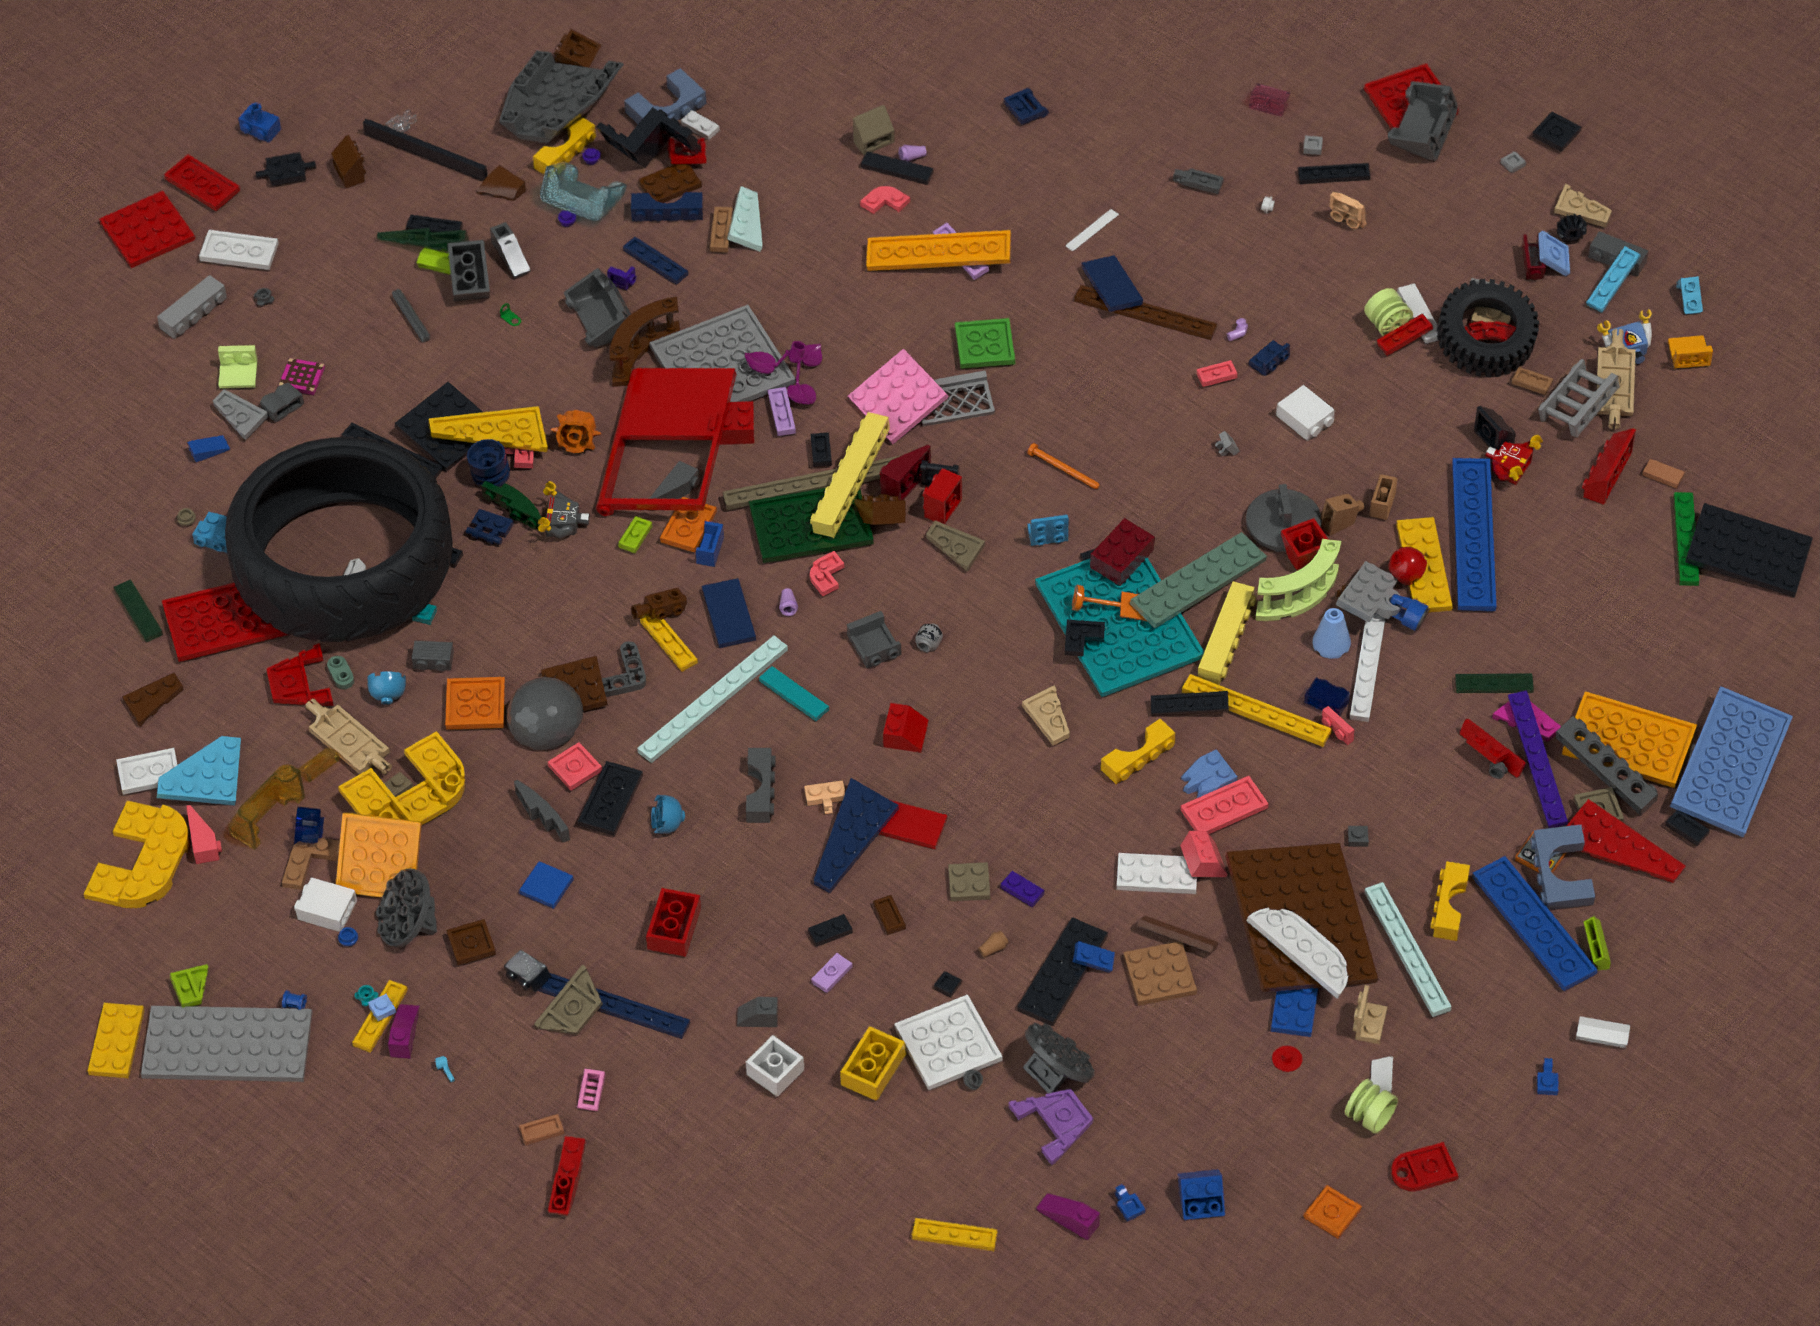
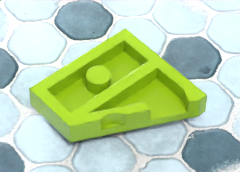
(190, 985)

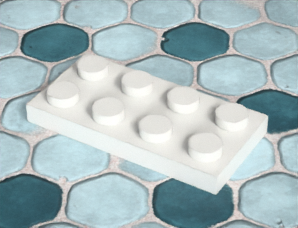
(239, 249)
(1154, 874)

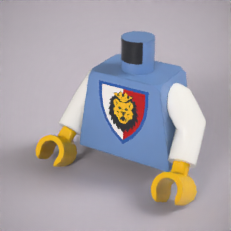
(1635, 335)

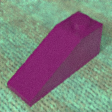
(403, 1031)
(1070, 1214)

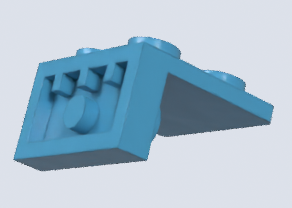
(1048, 530)

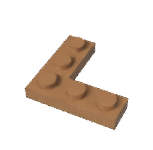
(301, 858)

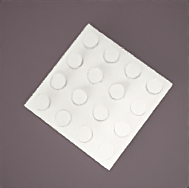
(948, 1042)

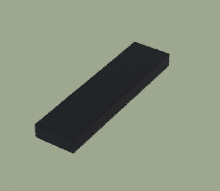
(897, 167)
(1334, 173)
(1189, 703)

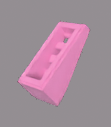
(596, 1075)

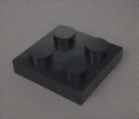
(1556, 131)

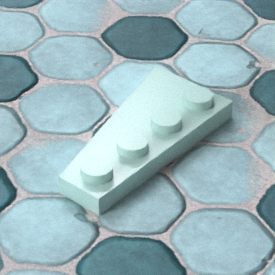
(745, 222)

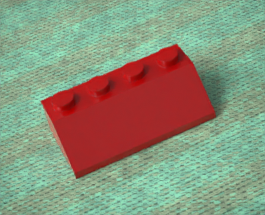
(1609, 466)

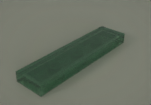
(138, 610)
(1494, 683)

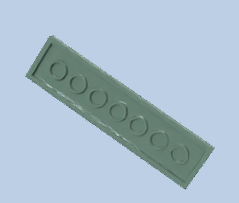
(1198, 580)

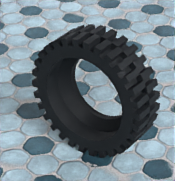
(1480, 355)

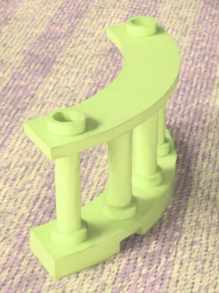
(1314, 579)

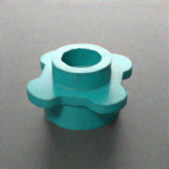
(366, 990)

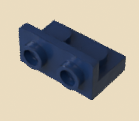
(1270, 357)

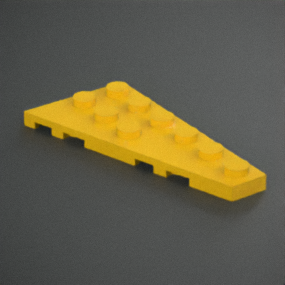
(512, 428)

